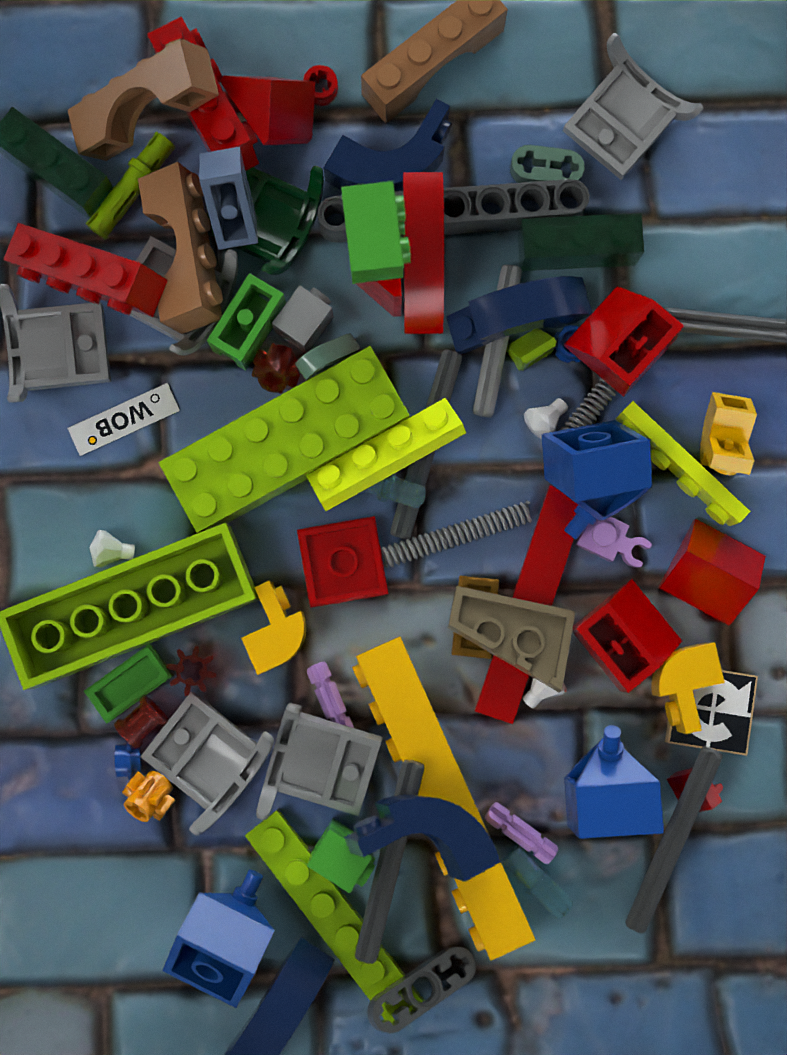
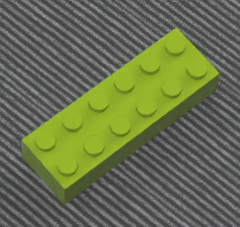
(283, 441)
(127, 606)

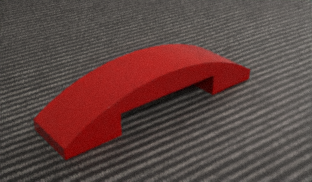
(425, 274)

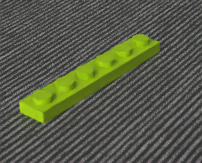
(324, 907)

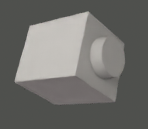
(303, 318)

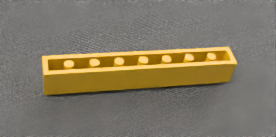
(419, 737)

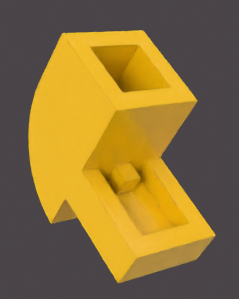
(727, 434)
(279, 640)
(682, 673)

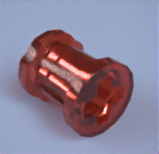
(141, 722)

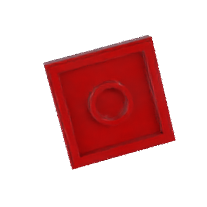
(342, 562)

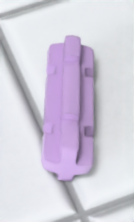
(328, 694)
(521, 833)

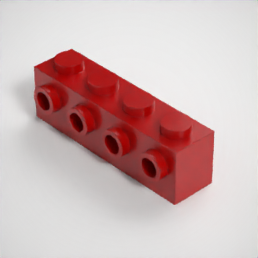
(217, 118)
(88, 270)

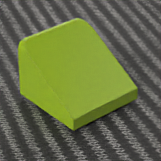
(531, 348)

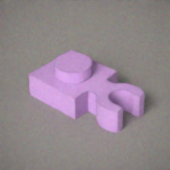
(608, 538)

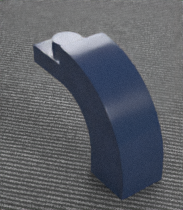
(358, 165)
(519, 308)
(454, 831)
(283, 1002)

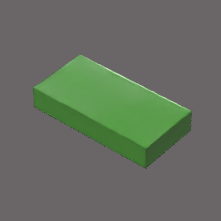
(128, 683)

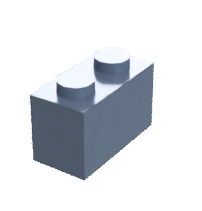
(228, 198)

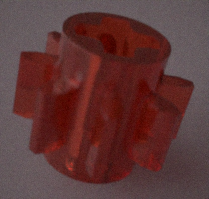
(276, 368)
(193, 660)

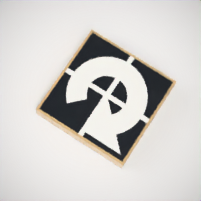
(724, 715)

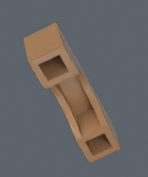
(403, 72)
(107, 119)
(191, 293)

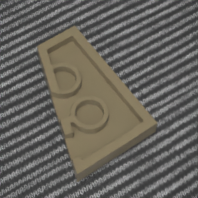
(517, 631)

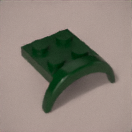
(283, 217)

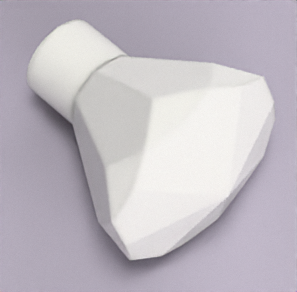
(545, 418)
(108, 549)
(540, 692)

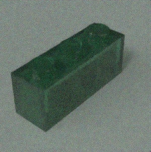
(52, 163)
(580, 242)

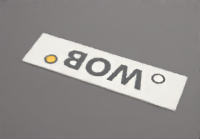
(123, 419)

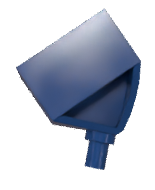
(597, 468)
(612, 793)
(221, 942)

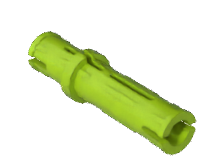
(127, 189)

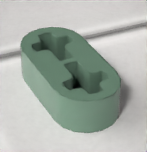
(547, 159)
(327, 355)

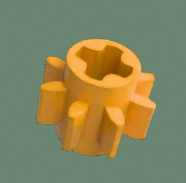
(148, 796)

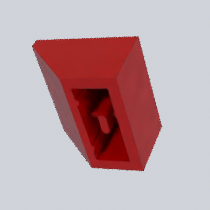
(624, 338)
(627, 636)

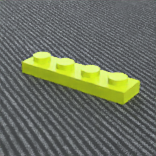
(386, 454)
(691, 475)

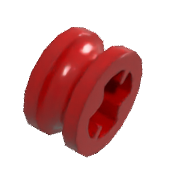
(323, 72)

